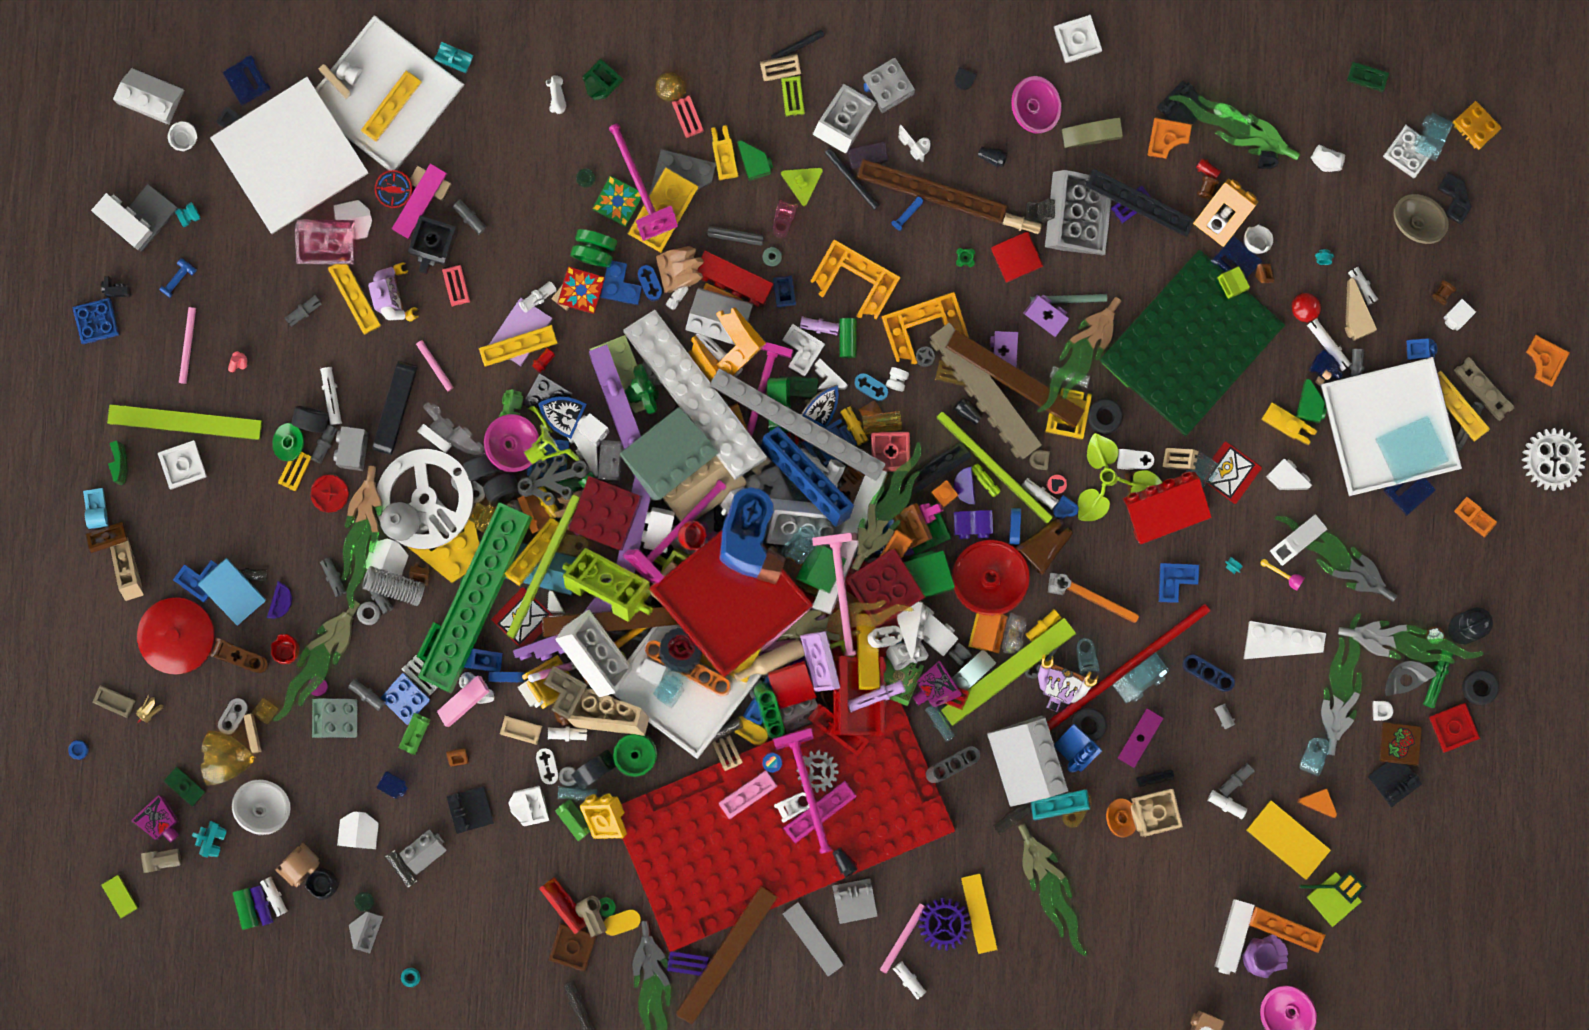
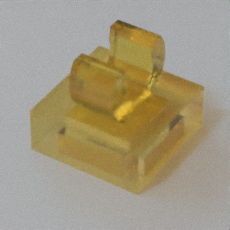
(265, 711)

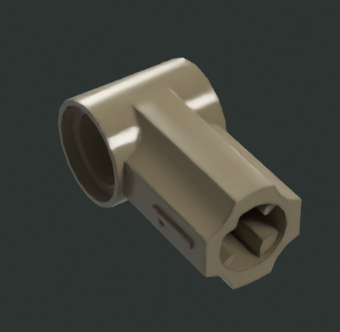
(157, 860)
(589, 910)

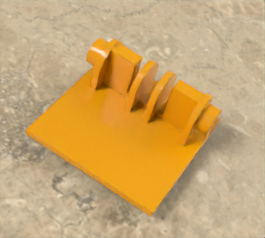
(1477, 125)

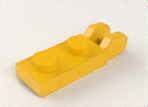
(724, 155)
(1287, 423)

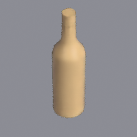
(773, 659)

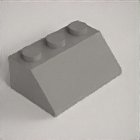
(704, 318)

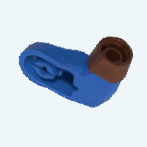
(744, 535)

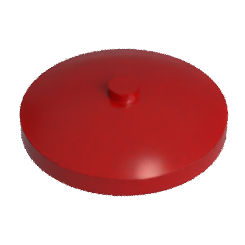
(990, 577)
(175, 636)

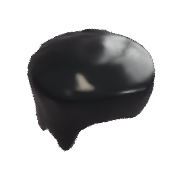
(321, 883)

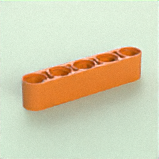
(694, 676)

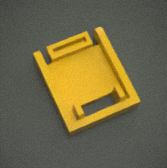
(1077, 398)
(540, 690)

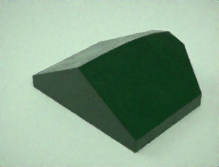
(601, 80)

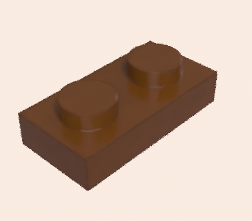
(106, 537)

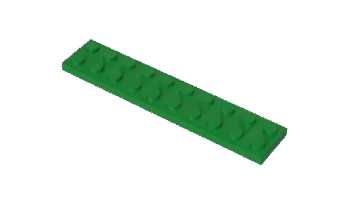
(475, 597)

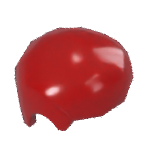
(1306, 307)
(692, 535)
(285, 649)

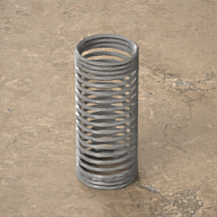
(387, 586)

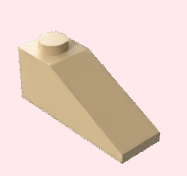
(1358, 318)
(126, 571)

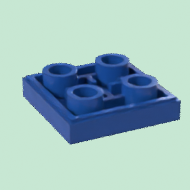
(96, 321)

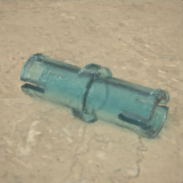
(940, 723)
(575, 793)

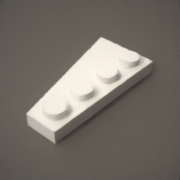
(1274, 640)

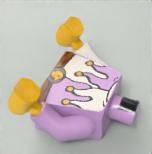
(386, 294)
(1062, 684)

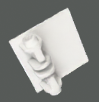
(919, 148)

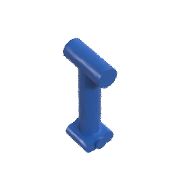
(906, 215)
(185, 267)

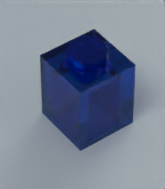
(392, 785)

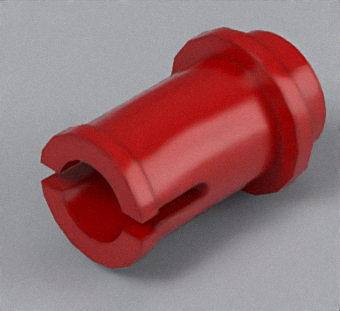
(1208, 168)
(543, 360)

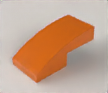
(1475, 517)

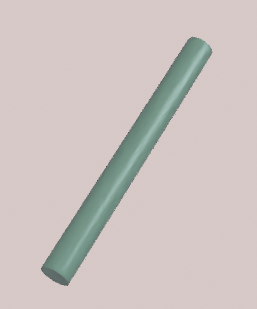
(1076, 298)

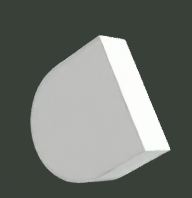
(1382, 710)

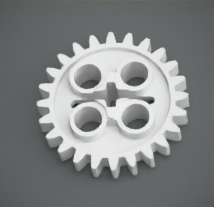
(1570, 460)

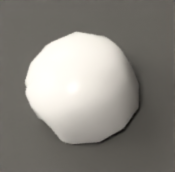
(182, 136)
(1258, 239)

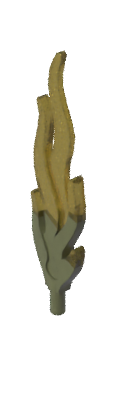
(833, 623)

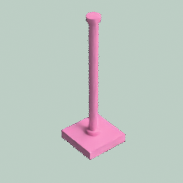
(835, 542)

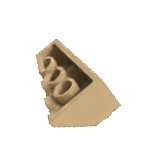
(608, 714)

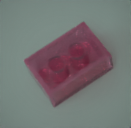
(325, 241)

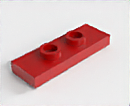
(563, 904)

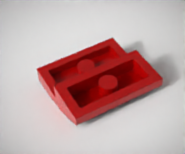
(1017, 257)
(792, 685)

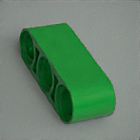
(779, 391)
(773, 717)

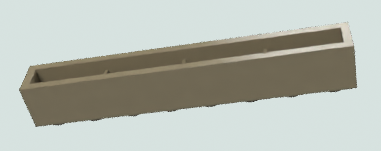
(989, 397)

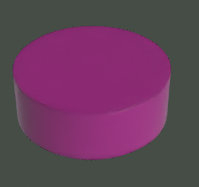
(321, 690)

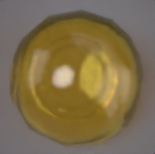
(670, 87)

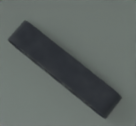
(394, 407)

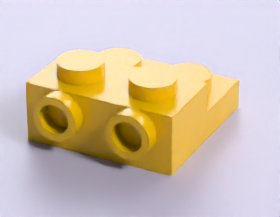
(603, 816)

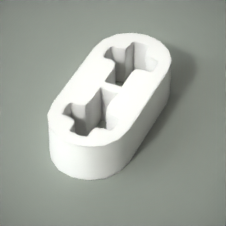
(434, 438)
(884, 633)
(552, 765)

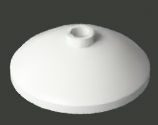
(262, 797)

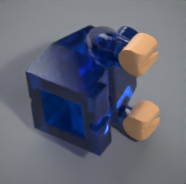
(1326, 367)

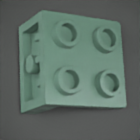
(334, 718)

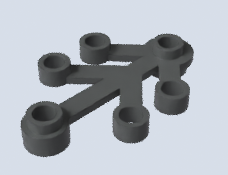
(550, 479)

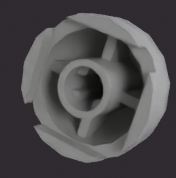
(399, 521)

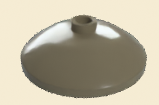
(1421, 219)

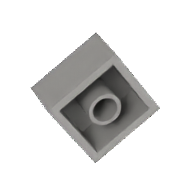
(351, 448)

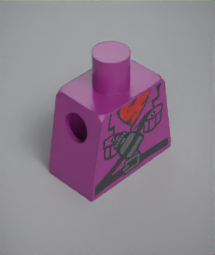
(936, 686)
(157, 819)

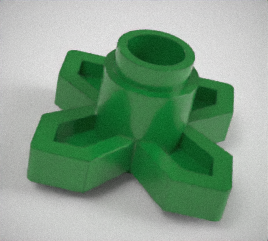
(642, 390)

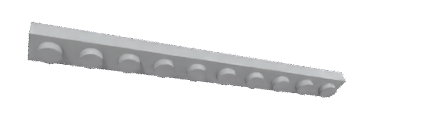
(797, 424)

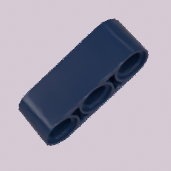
(1218, 674)

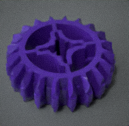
(933, 911)

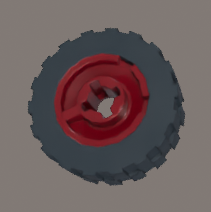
(673, 658)

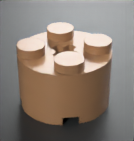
(298, 864)

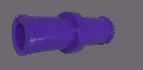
(261, 905)

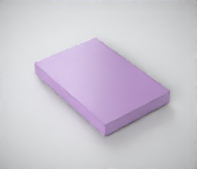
(521, 322)
(820, 661)

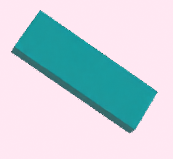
(1060, 804)

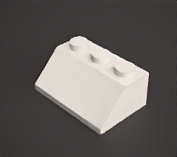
(148, 96)

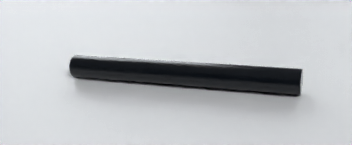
(852, 179)

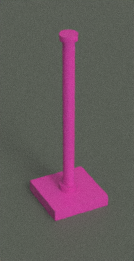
(655, 222)
(772, 352)
(644, 564)
(794, 741)

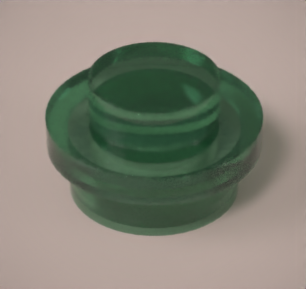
(585, 178)
(364, 901)

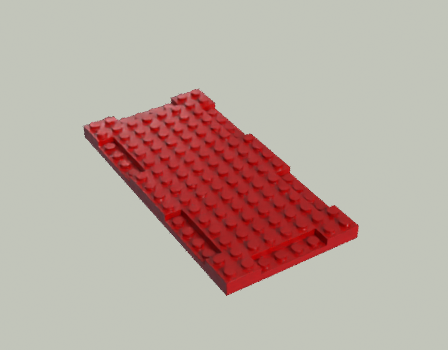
(709, 867)

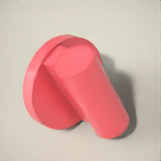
(238, 360)

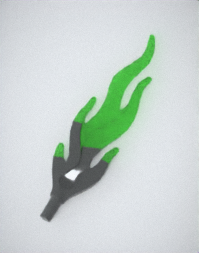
(1344, 565)
(654, 980)

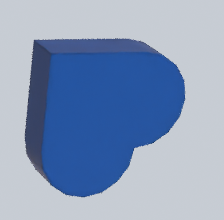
(1064, 508)

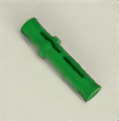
(1435, 687)

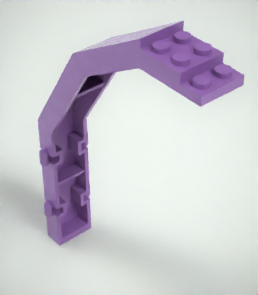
(628, 433)

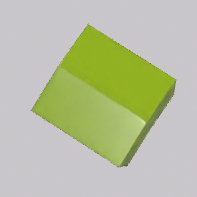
(1233, 282)

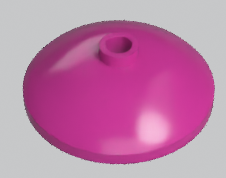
(1043, 103)
(518, 433)
(1277, 1012)

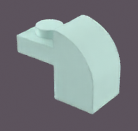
(973, 670)

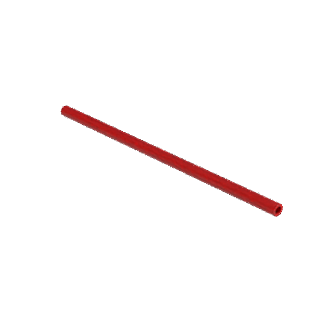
(1128, 666)

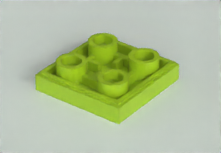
(1331, 902)

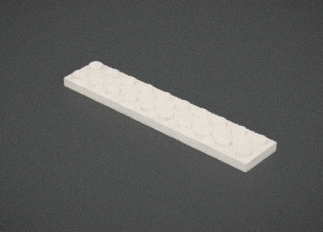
(694, 394)

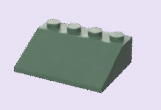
(668, 454)

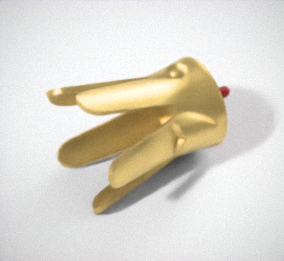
(144, 711)

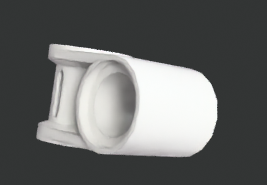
(1130, 459)
(792, 807)

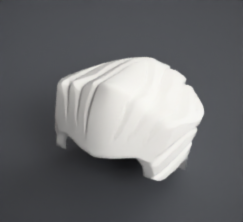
(1328, 159)

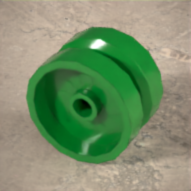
(593, 248)
(643, 746)

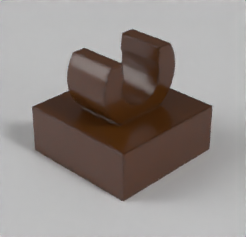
(419, 574)

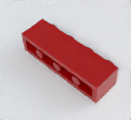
(735, 279)

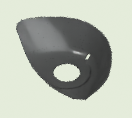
(1419, 672)

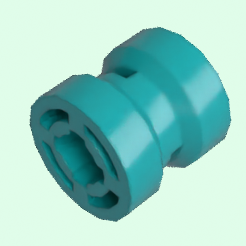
(188, 214)

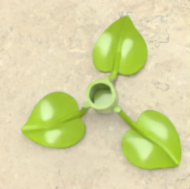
(537, 450)
(1100, 453)

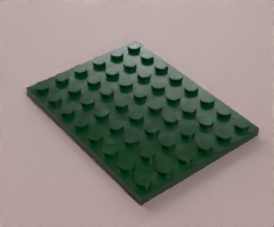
(1191, 344)

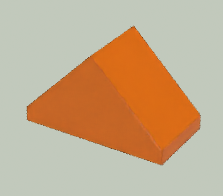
(1320, 802)

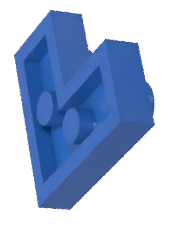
(616, 289)
(1171, 576)
(189, 580)

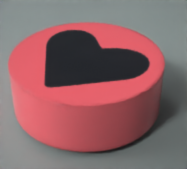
(1056, 484)

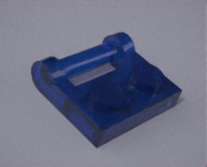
(240, 83)
(1239, 255)
(1412, 496)

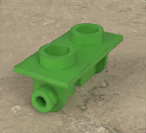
(511, 401)
(414, 733)
(573, 819)

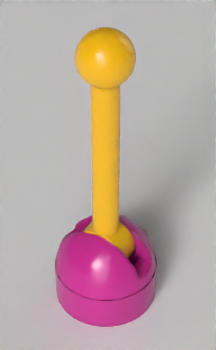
(1294, 580)

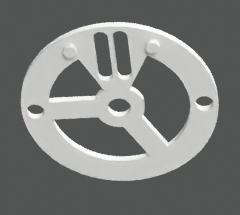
(419, 459)

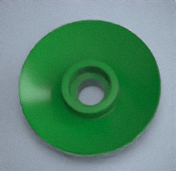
(288, 442)

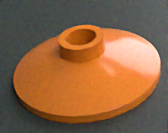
(1120, 818)

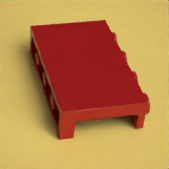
(1167, 507)
(866, 720)

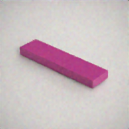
(419, 200)
(826, 806)

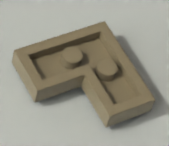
(569, 689)

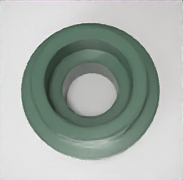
(776, 261)

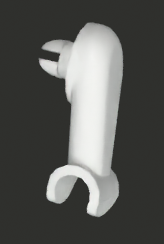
(558, 102)

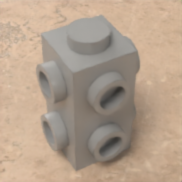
(423, 851)

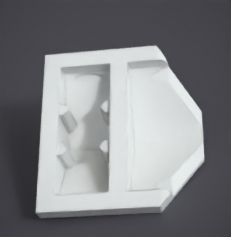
(355, 211)
(388, 557)
(529, 806)
(358, 831)

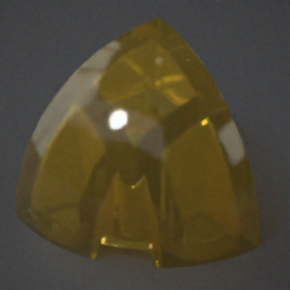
(223, 758)

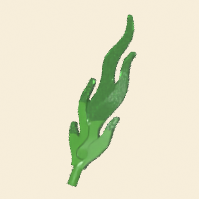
(1239, 127)

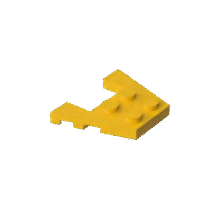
(455, 556)

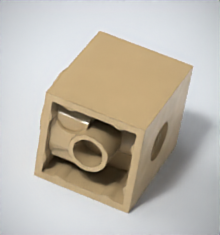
(1155, 812)

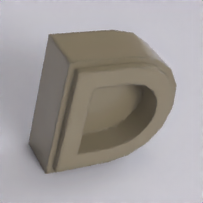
(1039, 459)

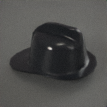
(1470, 626)

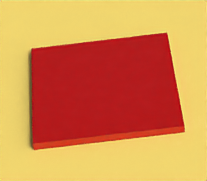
(725, 610)

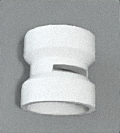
(348, 72)
(897, 379)

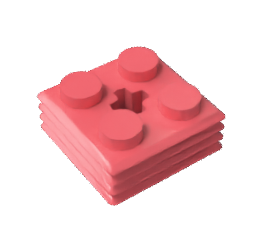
(898, 441)

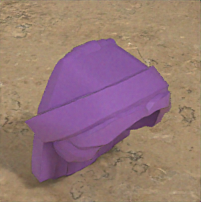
(1265, 956)

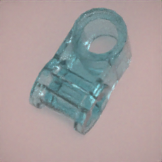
(799, 547)
(1086, 658)
(1313, 758)

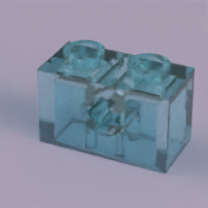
(669, 690)

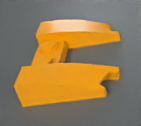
(841, 255)
(897, 322)
(744, 336)

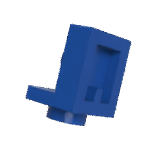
(1421, 349)

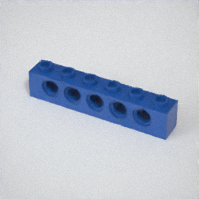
(807, 476)

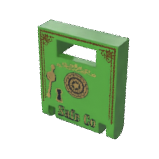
(908, 676)

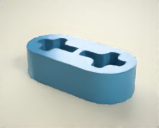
(868, 391)

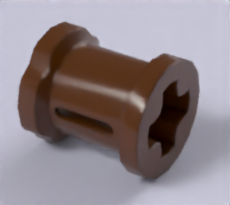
(1207, 188)
(1444, 292)

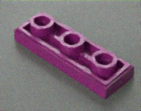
(1133, 748)

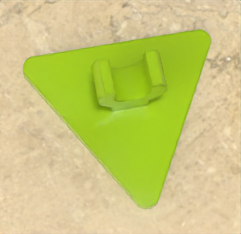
(802, 182)

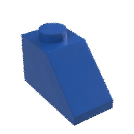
(484, 660)

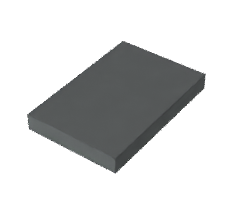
(154, 210)

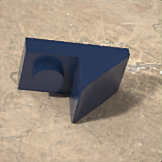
(784, 291)

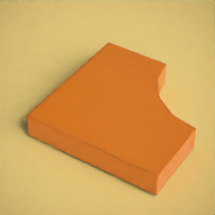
(1166, 136)
(1548, 359)

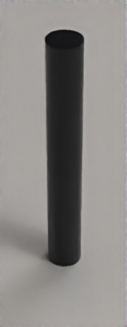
(798, 45)

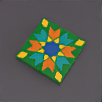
(617, 201)

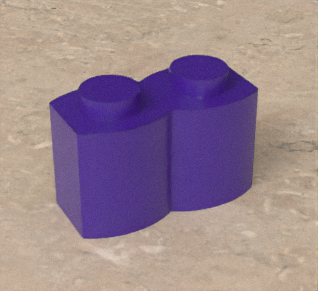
(973, 523)

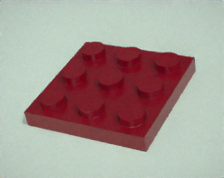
(605, 513)
(887, 581)

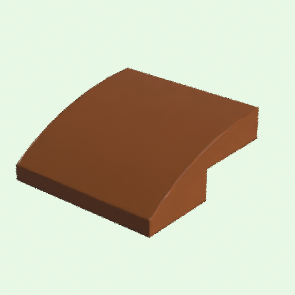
(913, 525)

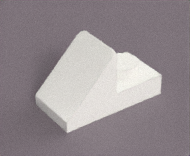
(832, 378)

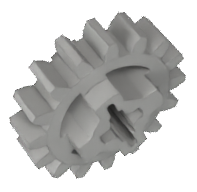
(827, 762)

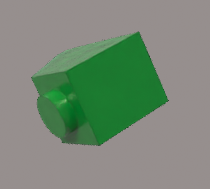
(754, 161)
(1311, 404)

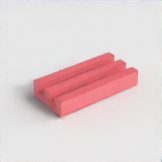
(682, 102)
(460, 301)

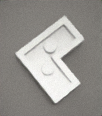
(807, 347)

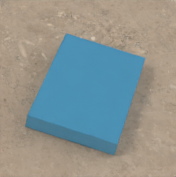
(231, 591)

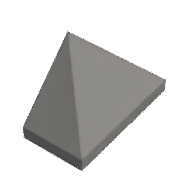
(364, 931)

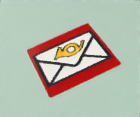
(1234, 472)
(532, 624)

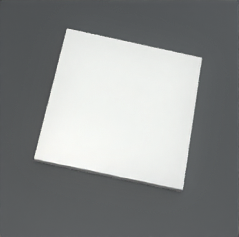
(383, 60)
(289, 155)
(1377, 404)
(698, 711)

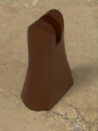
(1044, 545)

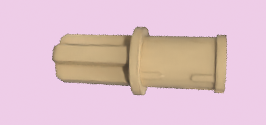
(1022, 223)

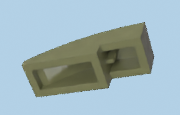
(1092, 133)

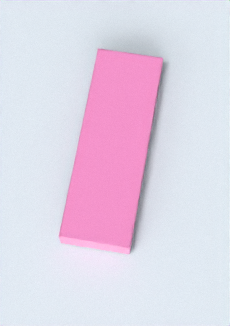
(463, 701)
(747, 794)

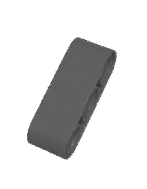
(945, 768)

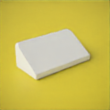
(553, 603)

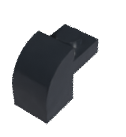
(594, 769)

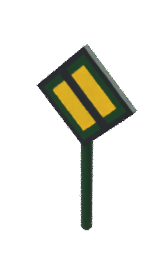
(1348, 886)

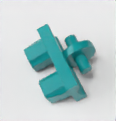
(453, 57)
(207, 848)

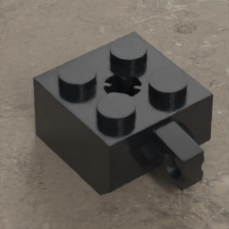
(439, 251)

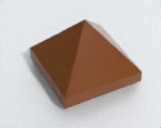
(1264, 273)
(869, 409)
(457, 757)

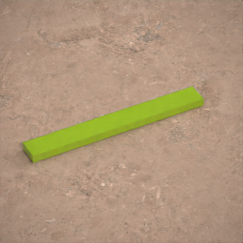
(184, 422)
(994, 467)
(543, 567)
(1011, 670)

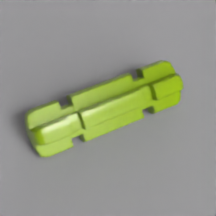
(985, 480)

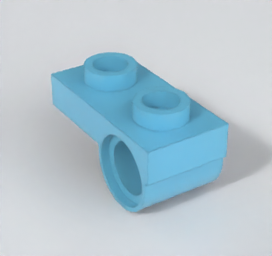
(96, 509)

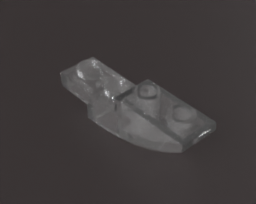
(458, 437)

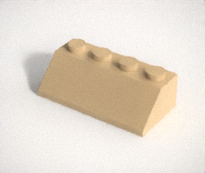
(698, 485)

